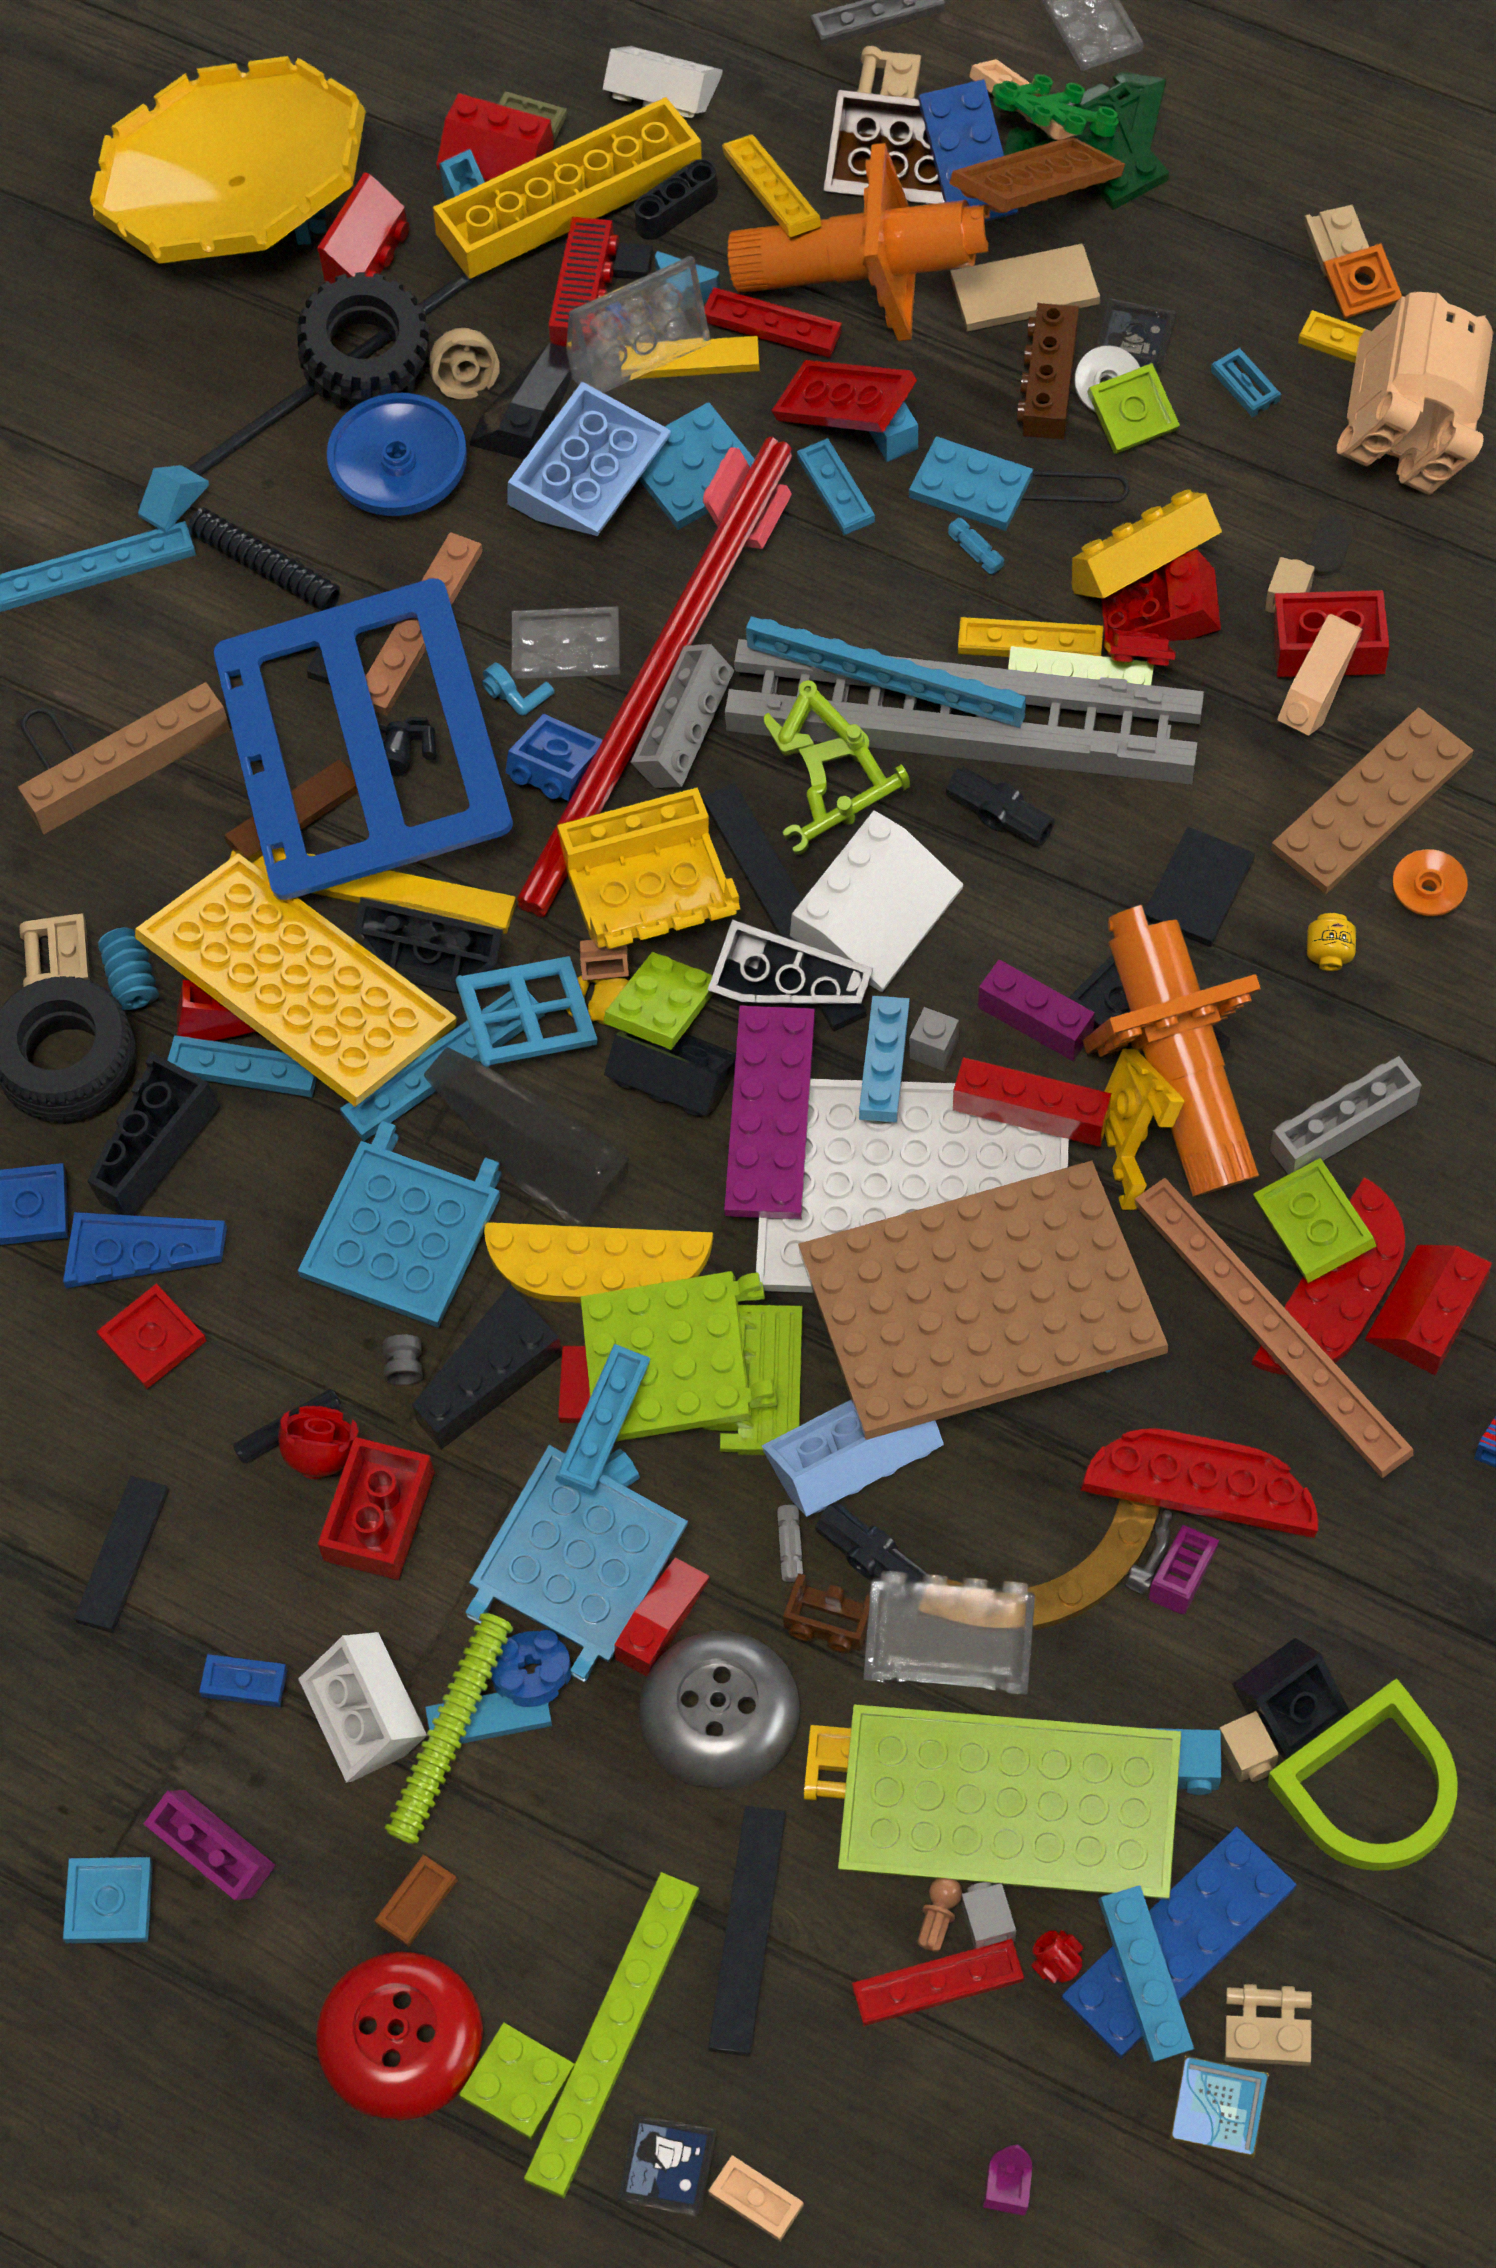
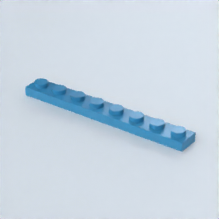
(885, 671)

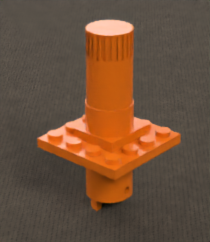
(880, 245)
(1176, 1032)

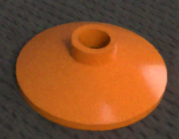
(1434, 870)

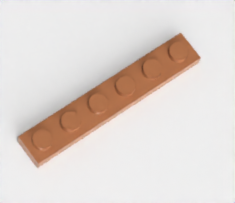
(406, 643)

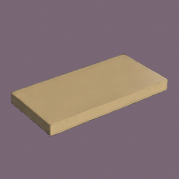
(1012, 287)

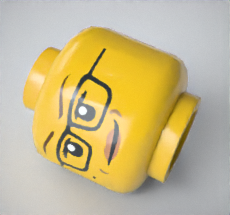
(1331, 941)

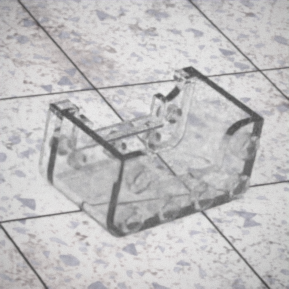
(950, 1632)

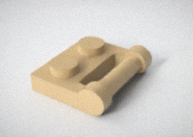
(899, 76)
(66, 947)

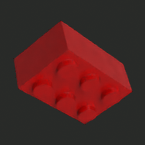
(376, 1508)

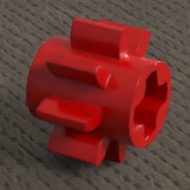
(1057, 1956)

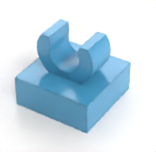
(303, 231)

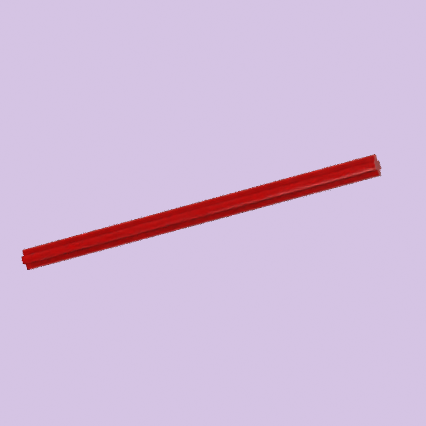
(650, 682)

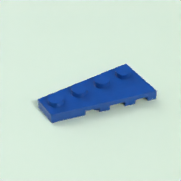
(131, 1246)

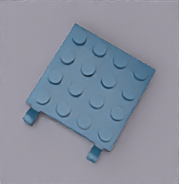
(401, 1230)
(576, 1559)

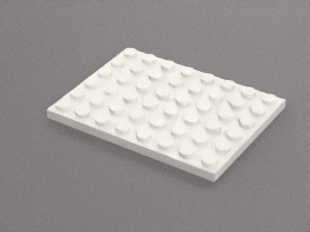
(886, 1169)

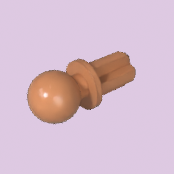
(944, 1896)

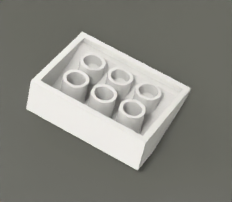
(876, 900)

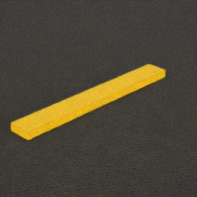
(427, 892)

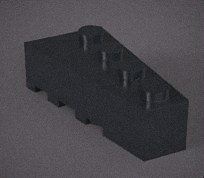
(487, 1368)

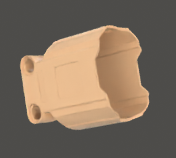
(1419, 391)

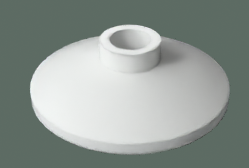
(1099, 364)

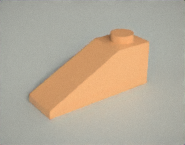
(1320, 676)

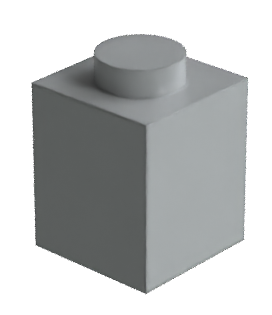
(934, 1039)
(988, 1914)

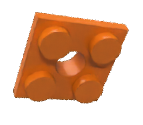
(1359, 298)

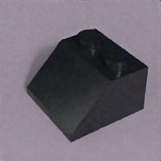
(1292, 1696)

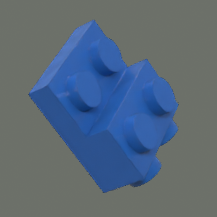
(552, 757)

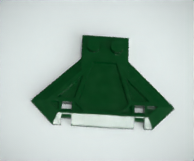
(1130, 143)

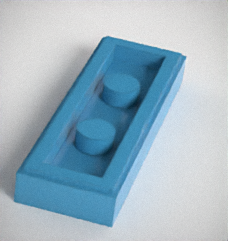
(835, 486)
(498, 1717)

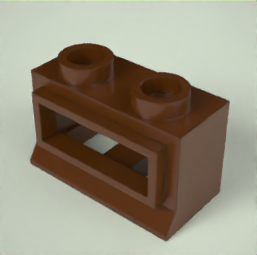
(829, 1602)

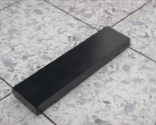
(121, 1554)

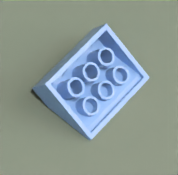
(585, 462)

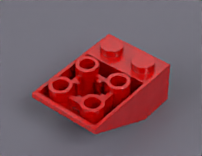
(1169, 601)

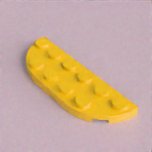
(584, 1261)

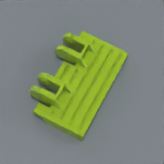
(770, 1352)

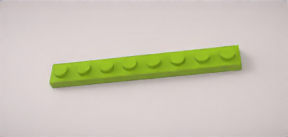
(611, 2035)

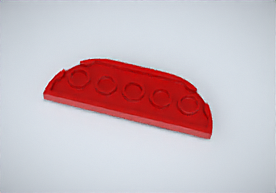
(1344, 1300)
(1203, 1479)

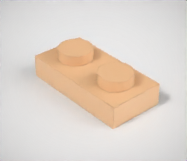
(756, 2198)

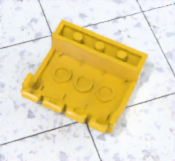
(646, 869)

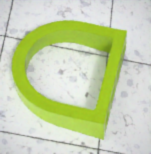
(1389, 1702)

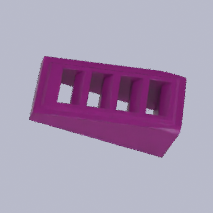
(1175, 1592)

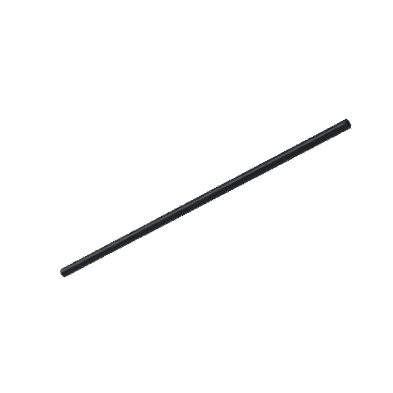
(307, 390)

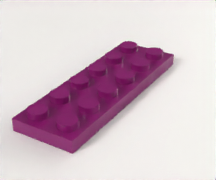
(770, 1112)

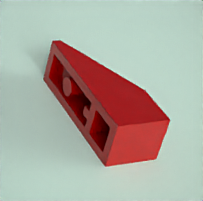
(204, 1017)
(659, 1616)

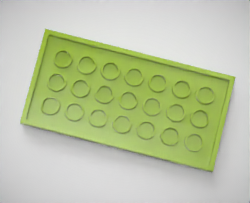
(1010, 1801)

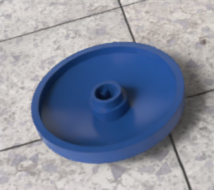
(396, 454)

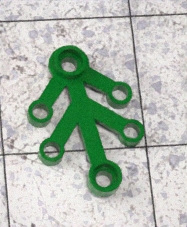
(1043, 109)

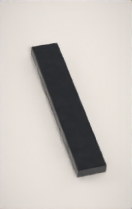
(747, 1931)

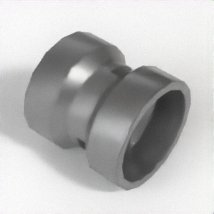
(402, 1360)

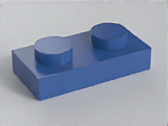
(243, 1680)

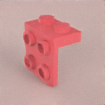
(724, 488)

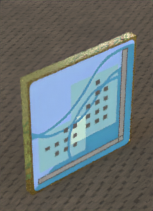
(1219, 2106)

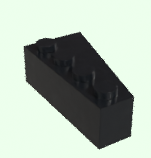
(151, 1134)

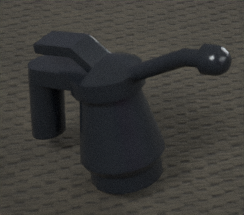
(399, 741)

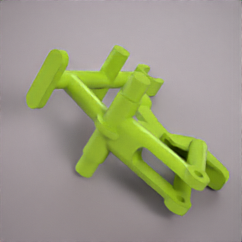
(851, 742)

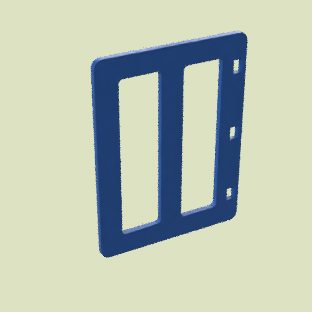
(389, 839)

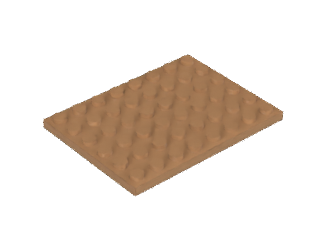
(981, 1299)

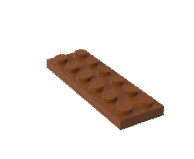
(1036, 174)

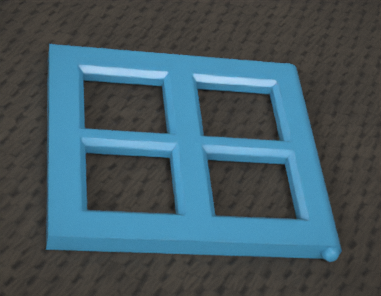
(526, 1011)

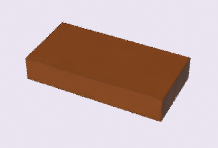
(416, 1900)

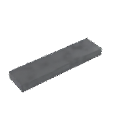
(869, 16)

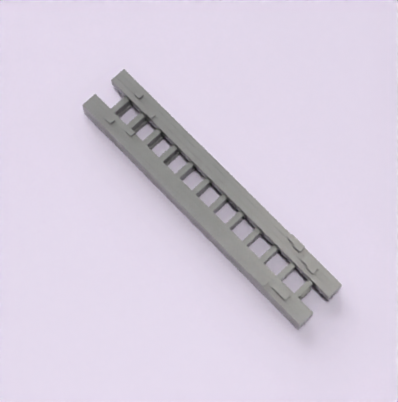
(986, 738)

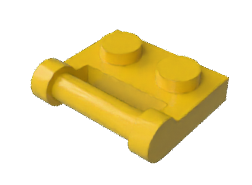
(829, 1752)

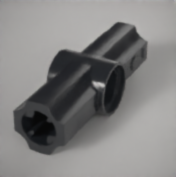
(1000, 806)
(865, 1548)

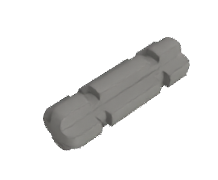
(790, 1542)

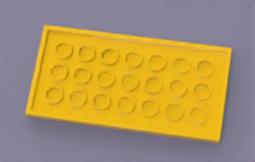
(296, 979)

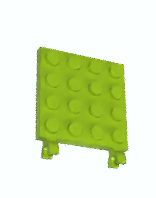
(693, 1350)

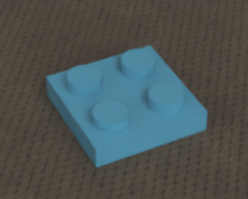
(108, 1900)

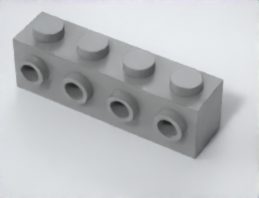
(682, 716)
(1346, 1116)

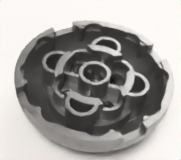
(750, 1742)

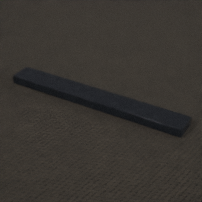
(766, 877)

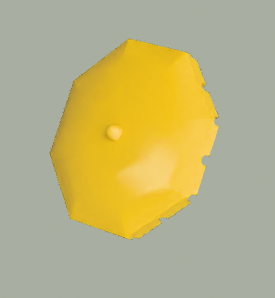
(228, 160)

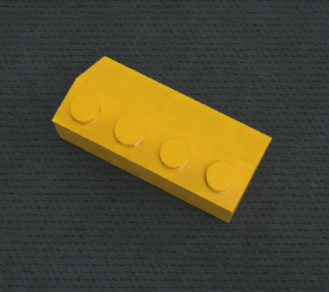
(1144, 545)

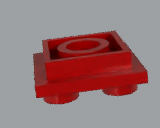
(1147, 645)

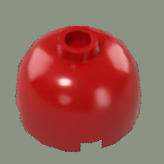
(316, 1440)

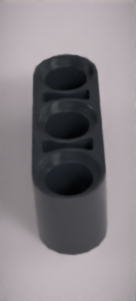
(676, 199)

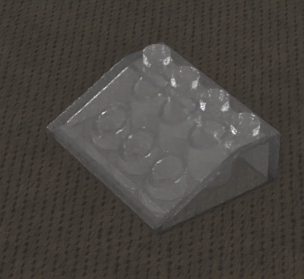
(637, 327)

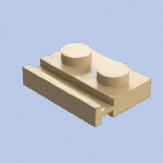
(1335, 233)

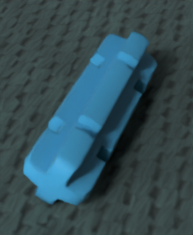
(976, 546)

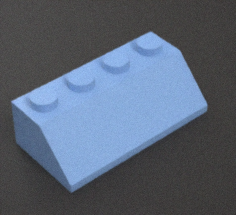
(833, 1459)

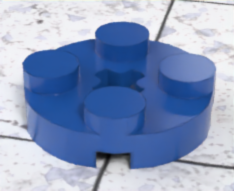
(532, 1648)

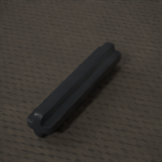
(267, 1436)

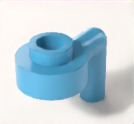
(500, 683)

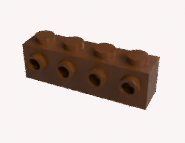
(1050, 371)

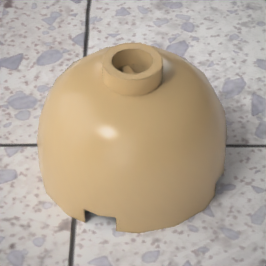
(463, 363)

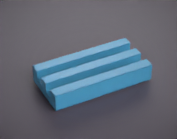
(1225, 369)

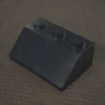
(689, 1075)

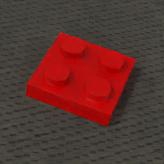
(151, 1336)

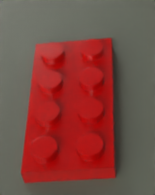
(844, 395)

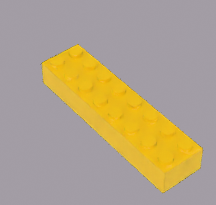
(574, 180)

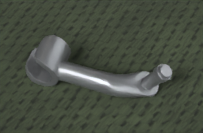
(1140, 1577)

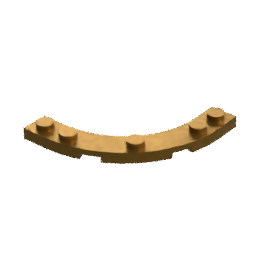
(1100, 1571)

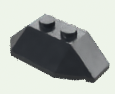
(427, 942)

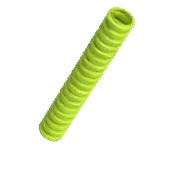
(449, 1728)

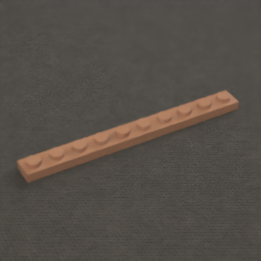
(1274, 1328)

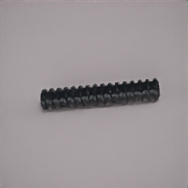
(263, 559)

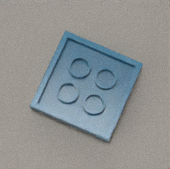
(688, 463)

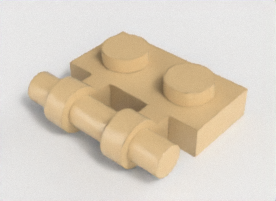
(1268, 2039)

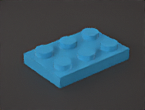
(971, 483)

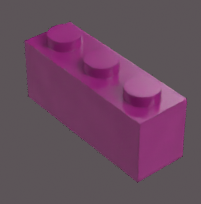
(1035, 1010)
(209, 1844)

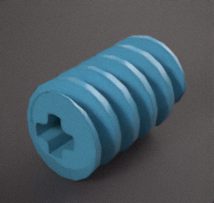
(127, 969)

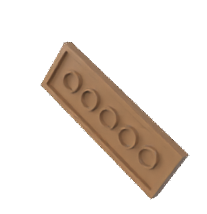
(1372, 800)

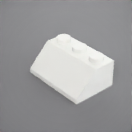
(656, 76)
(362, 1705)

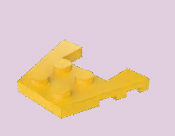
(1136, 1096)

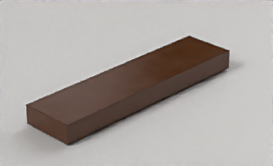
(311, 802)

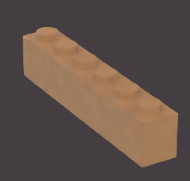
(124, 758)

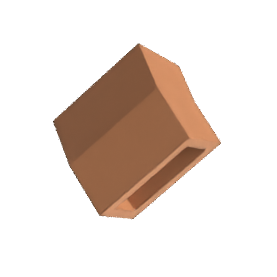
(603, 962)

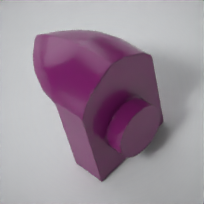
(1008, 2180)

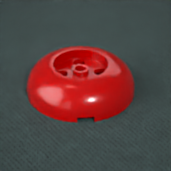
(428, 2071)

